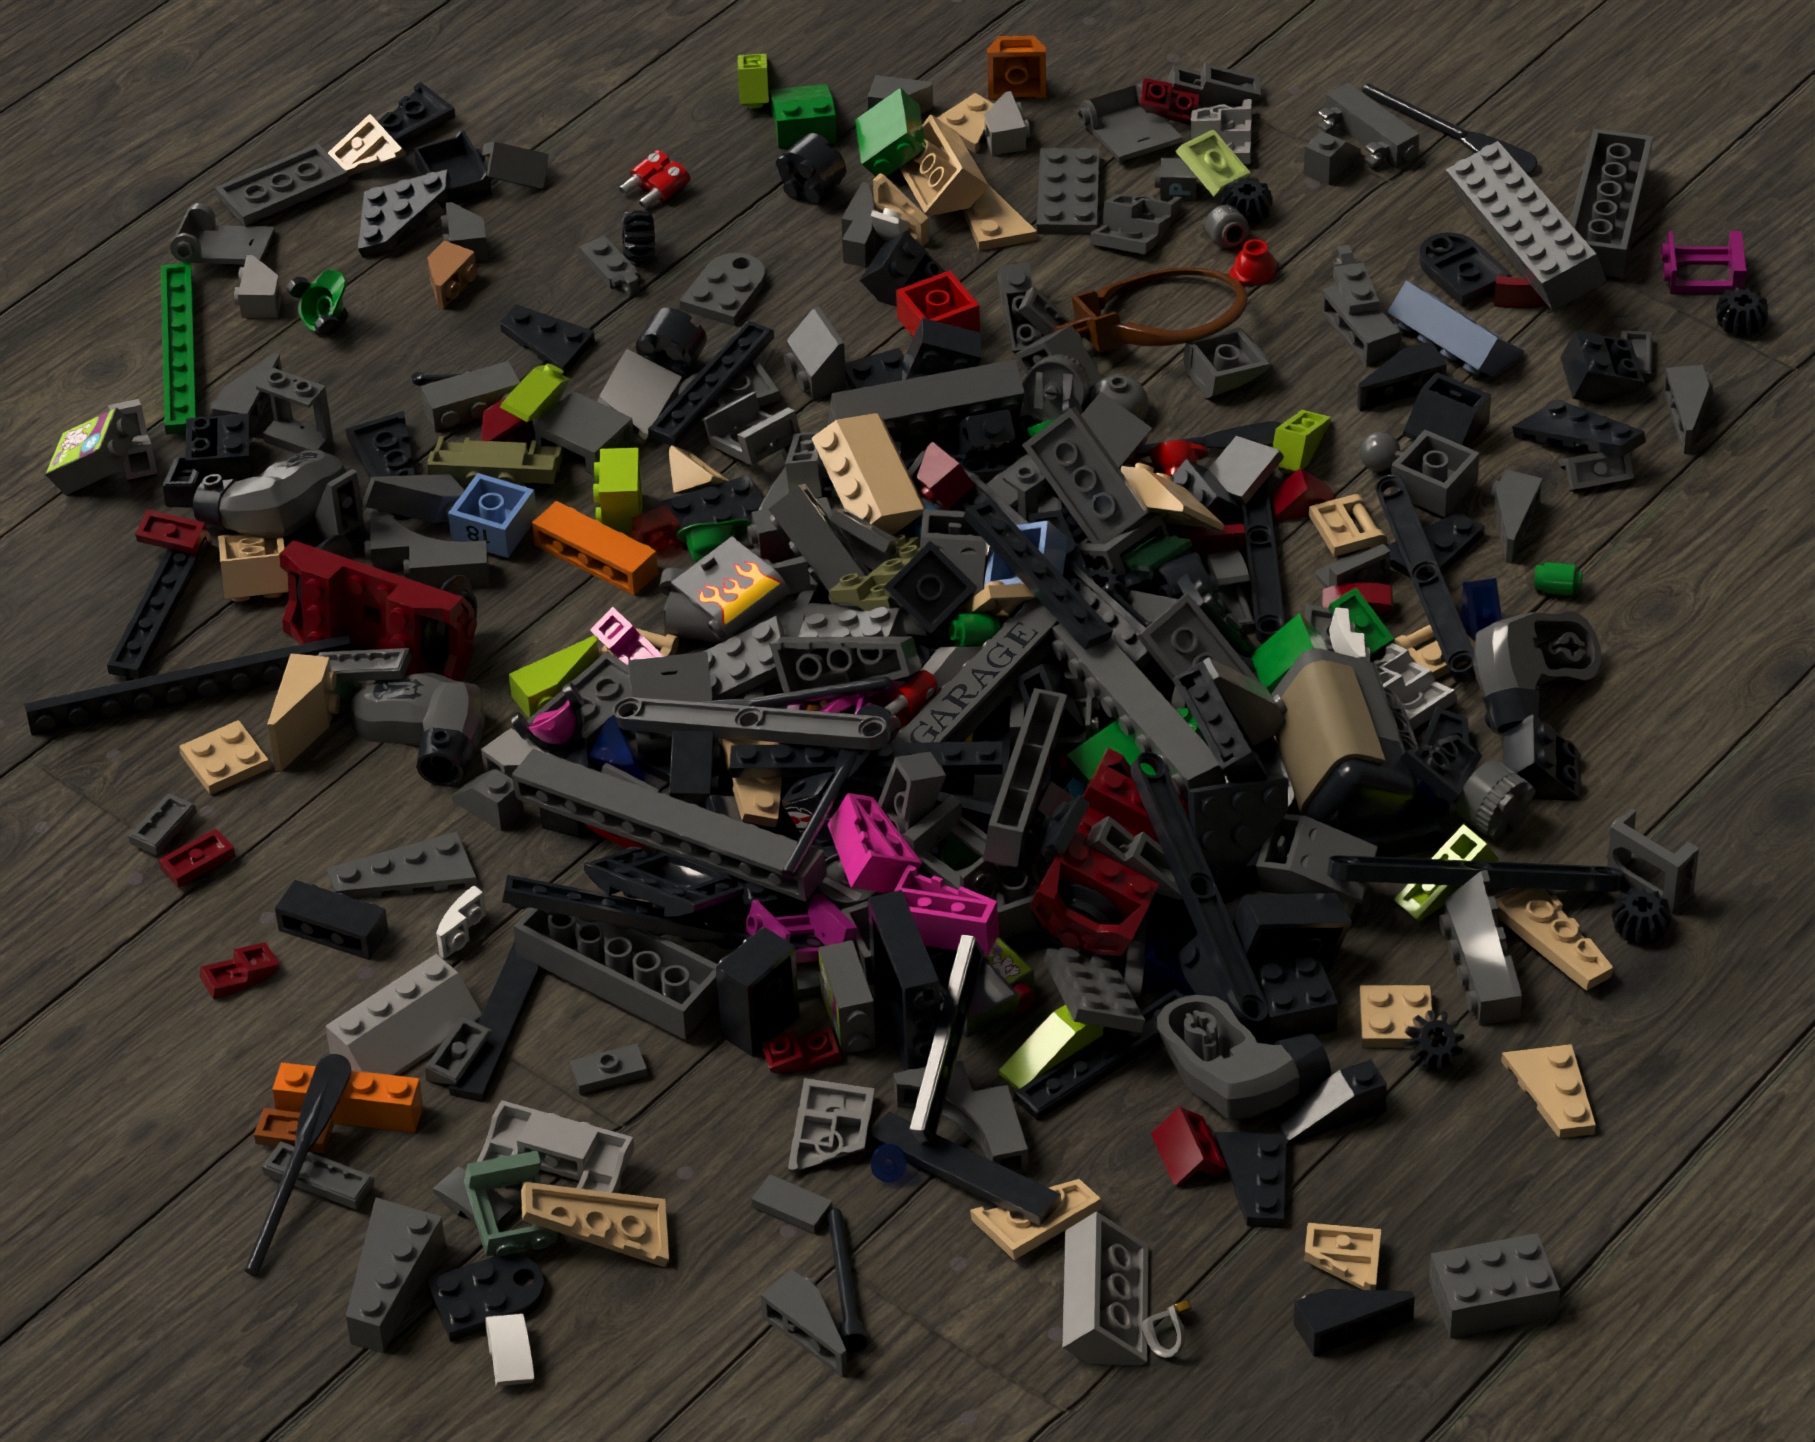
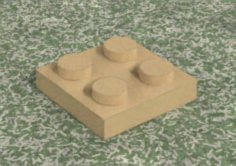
(224, 757)
(1389, 1011)

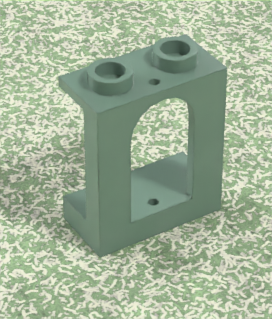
(497, 1174)

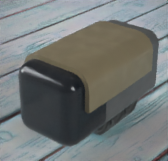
(1345, 742)

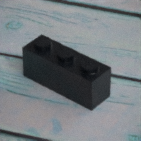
(331, 919)

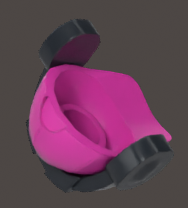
(555, 728)

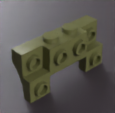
(495, 459)
(868, 590)

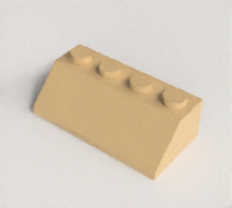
(944, 173)
(869, 472)

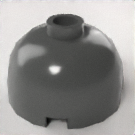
(1124, 391)

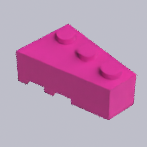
(870, 845)
(948, 913)

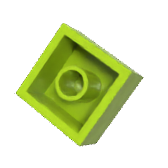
(618, 488)

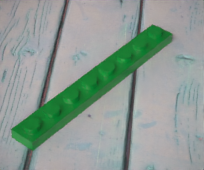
(178, 346)

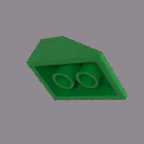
(802, 112)

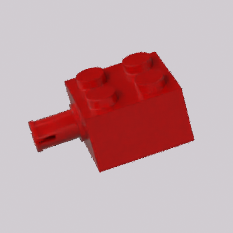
(937, 299)

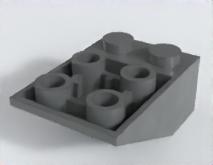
(957, 542)
(1298, 858)

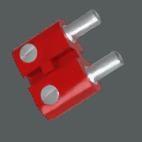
(658, 176)
(910, 698)

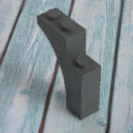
(423, 557)
(983, 1114)

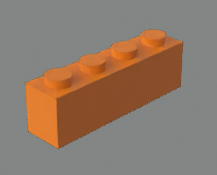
(595, 548)
(367, 1101)

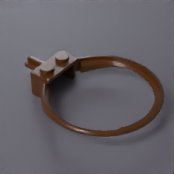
(1108, 333)

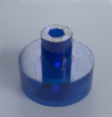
(888, 1170)

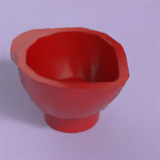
(1254, 264)
(1171, 454)

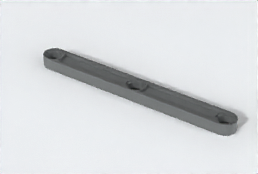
(772, 724)

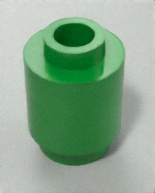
(1557, 579)
(973, 629)

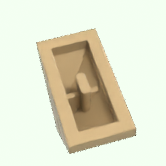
(690, 472)

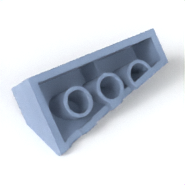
(1452, 330)

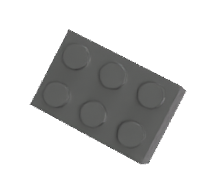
(873, 623)
(1494, 1285)

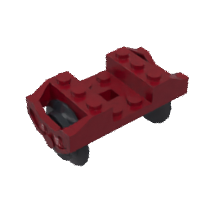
(377, 608)
(1086, 896)

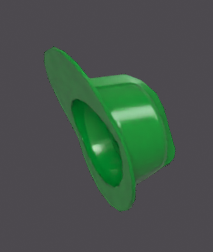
(706, 537)

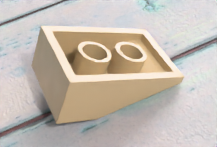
(1169, 499)
(251, 567)
(302, 707)

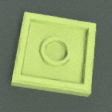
(1212, 161)

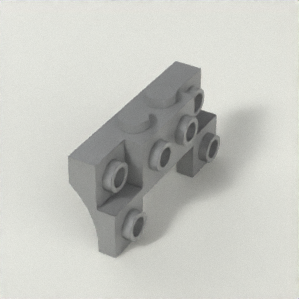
(563, 1145)

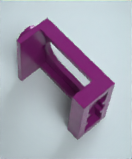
(1681, 255)
(822, 920)

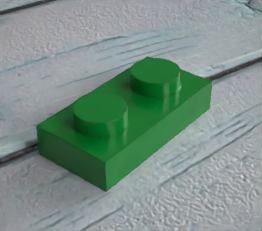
(1365, 620)

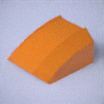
(1016, 66)

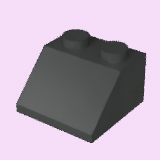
(817, 356)

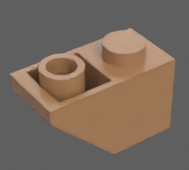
(450, 271)

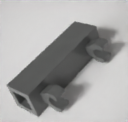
(1371, 125)

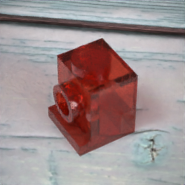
(656, 529)

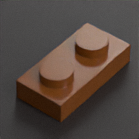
(282, 1126)

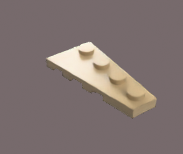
(1547, 929)
(606, 1219)

